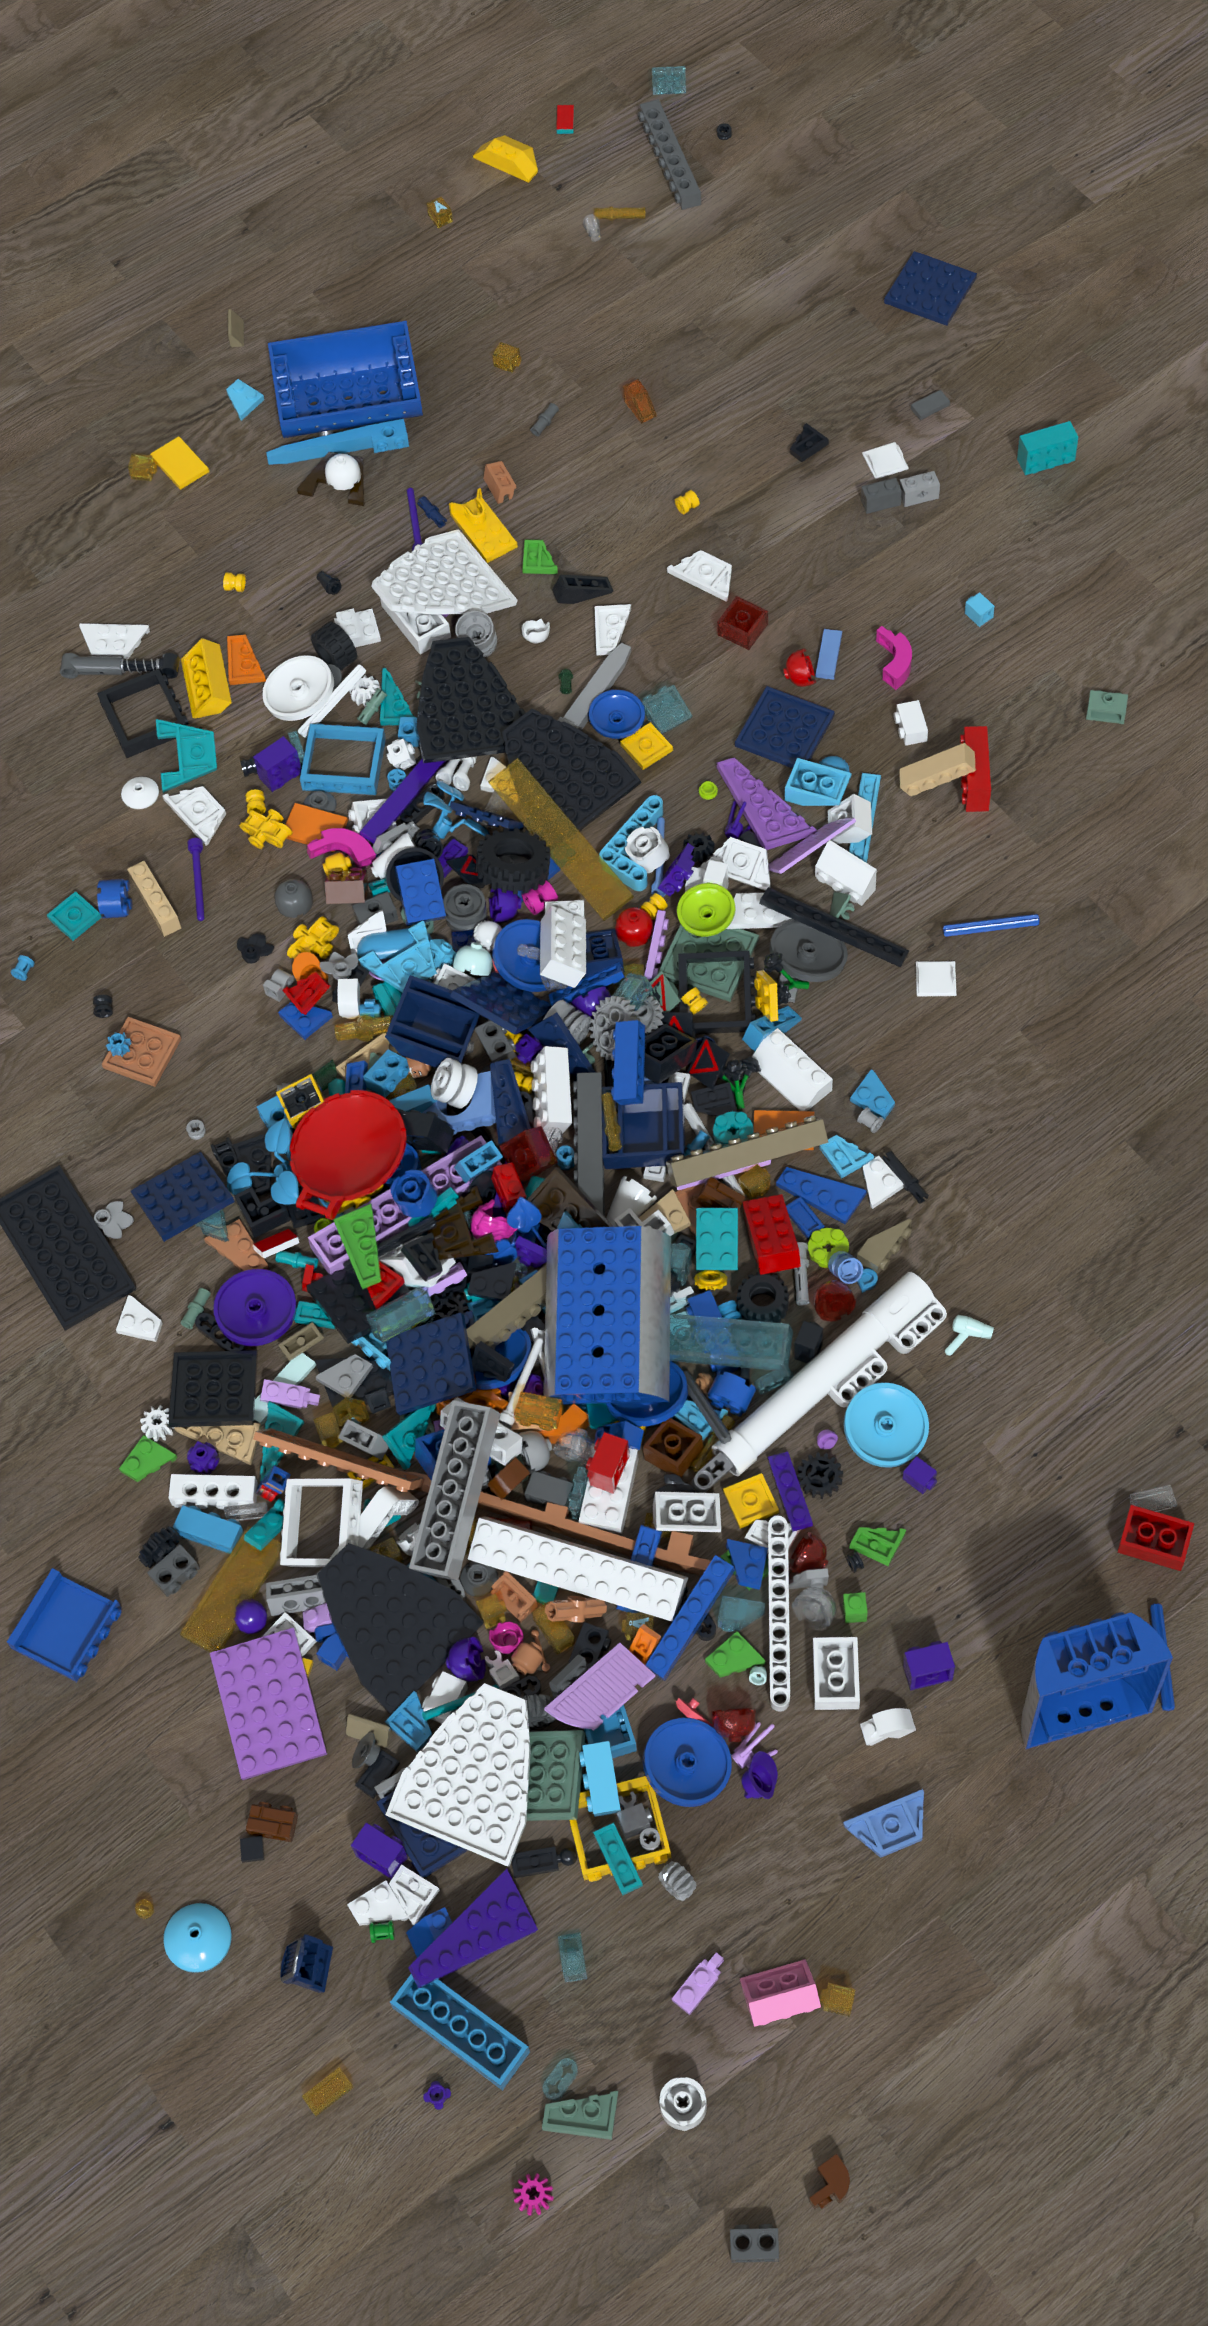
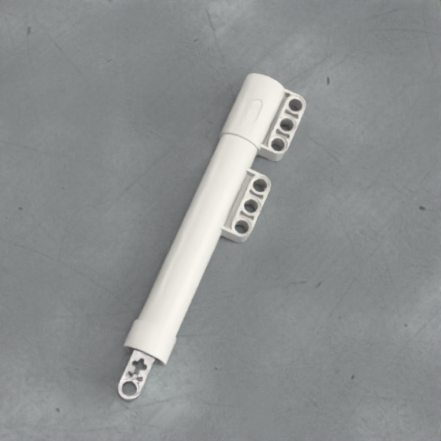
(831, 1373)

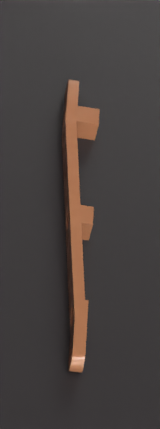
(556, 1520)

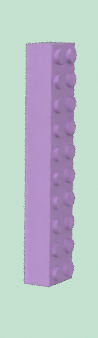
(387, 1215)

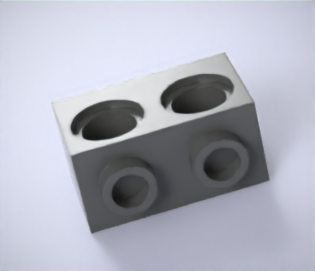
(493, 1043)
(169, 1567)
(754, 2252)

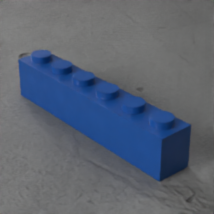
(690, 1617)

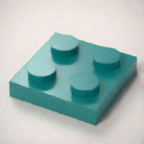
(74, 916)

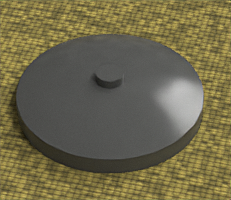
(808, 952)

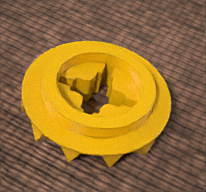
(710, 1280)

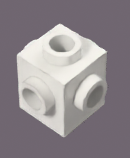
(401, 754)

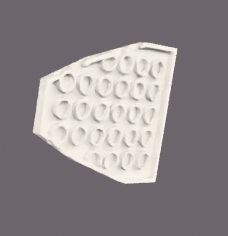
(442, 578)
(472, 1777)

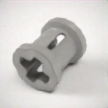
(870, 1120)

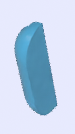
(386, 944)

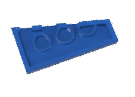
(826, 1195)

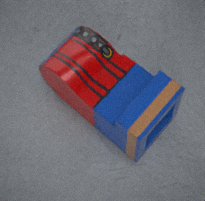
(272, 1486)

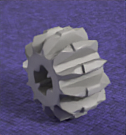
(677, 1881)

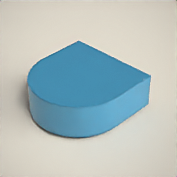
(868, 1280)

